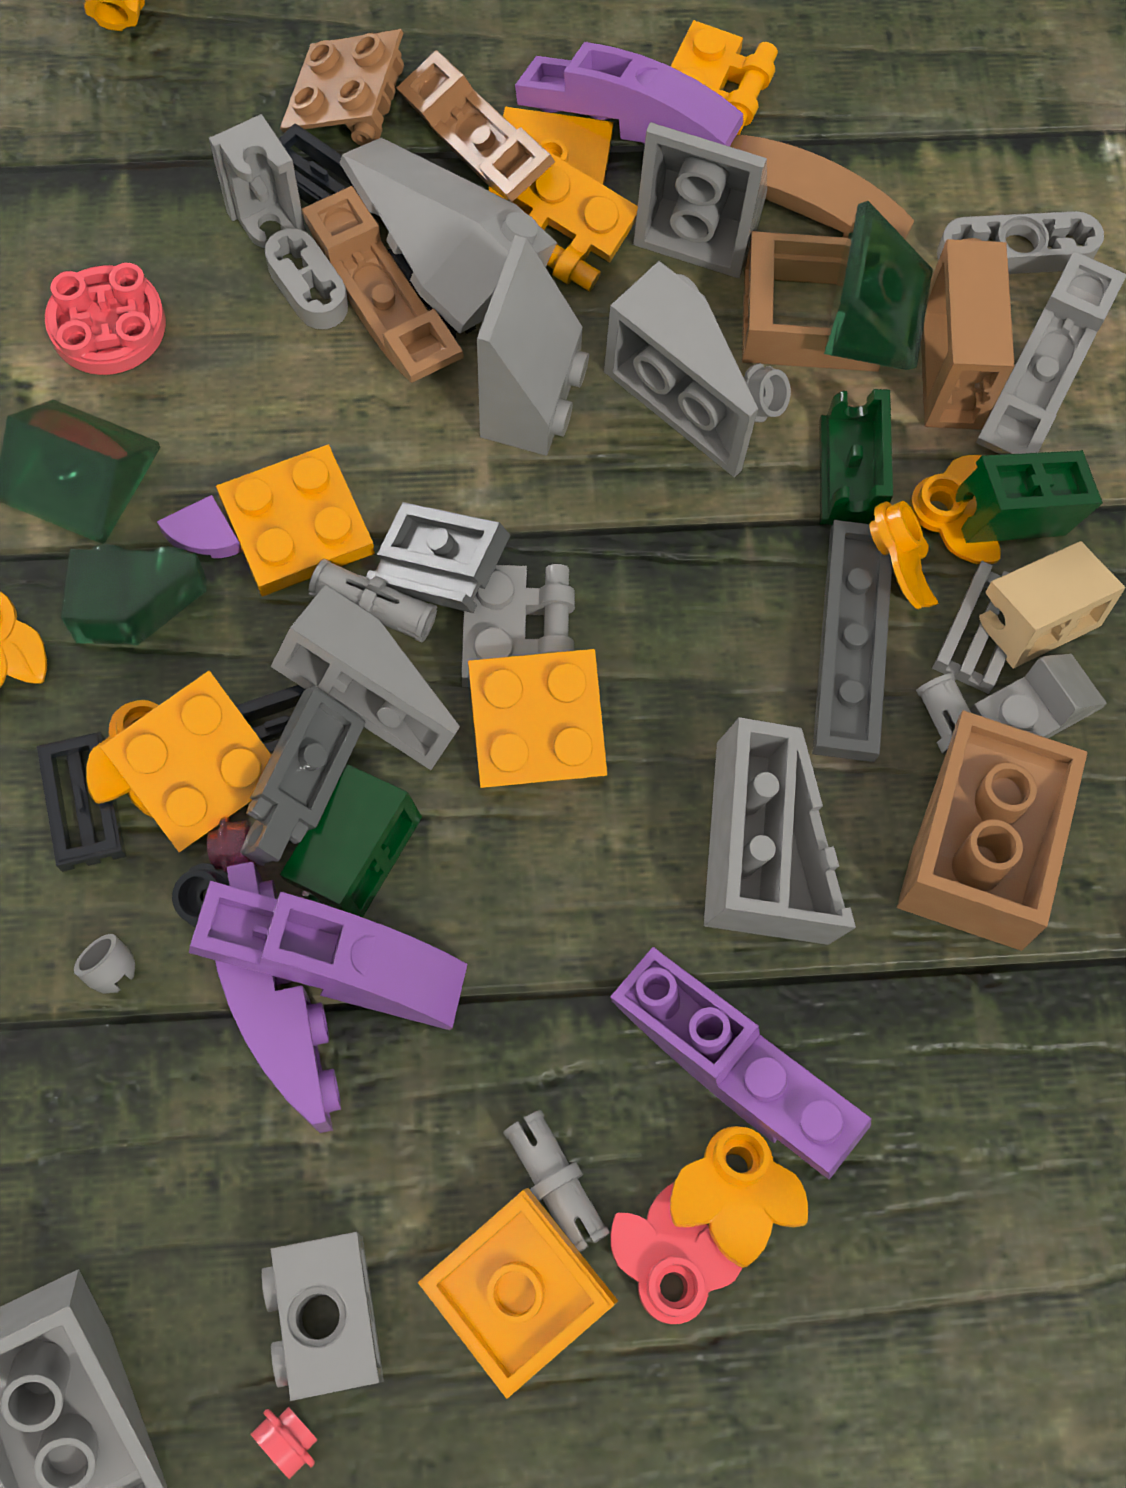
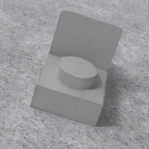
(1046, 699)

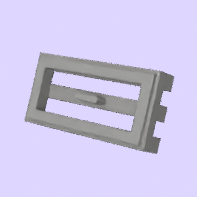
(965, 671)

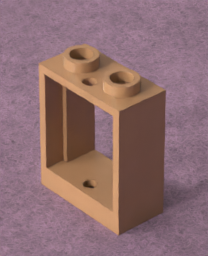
(789, 259)
(966, 334)

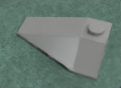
(443, 227)

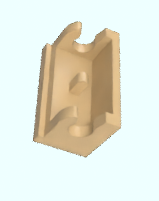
(1050, 603)

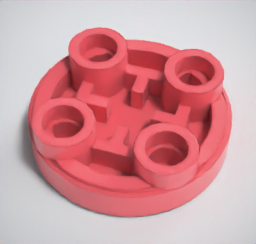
(104, 318)

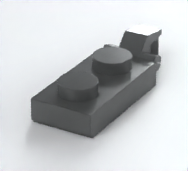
(300, 774)

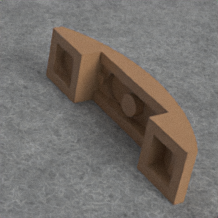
(473, 129)
(819, 186)
(377, 289)

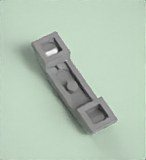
(1051, 357)

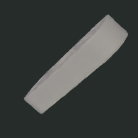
(1040, 230)

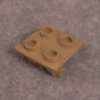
(347, 84)

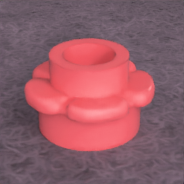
(285, 1441)

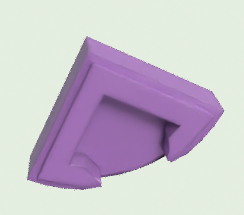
(201, 530)

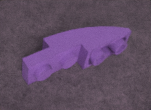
(628, 88)
(330, 951)
(281, 1025)
(739, 1064)

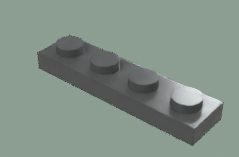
(852, 646)

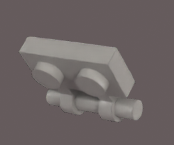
(501, 611)

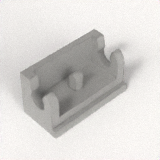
(256, 178)

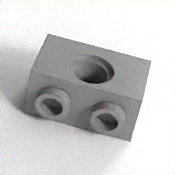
(351, 1353)

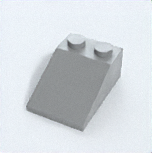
(699, 199)
(527, 355)
(679, 365)
(67, 1397)

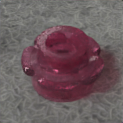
(226, 843)

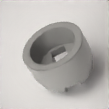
(105, 964)

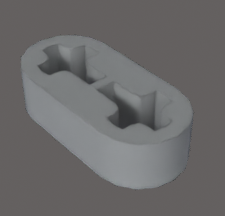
(316, 273)

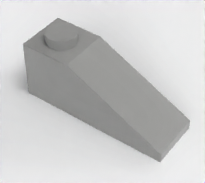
(366, 671)

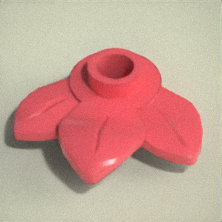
(656, 1247)

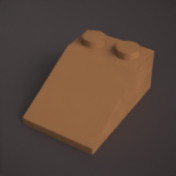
(994, 832)

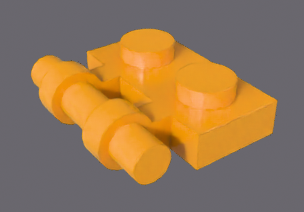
(715, 57)
(583, 212)

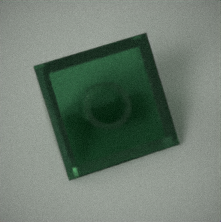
(879, 295)
(72, 467)

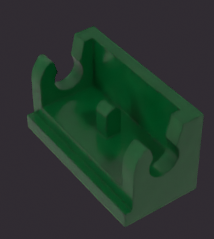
(855, 458)
(1028, 495)
(353, 843)

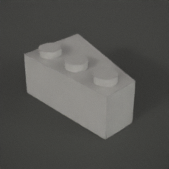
(768, 841)

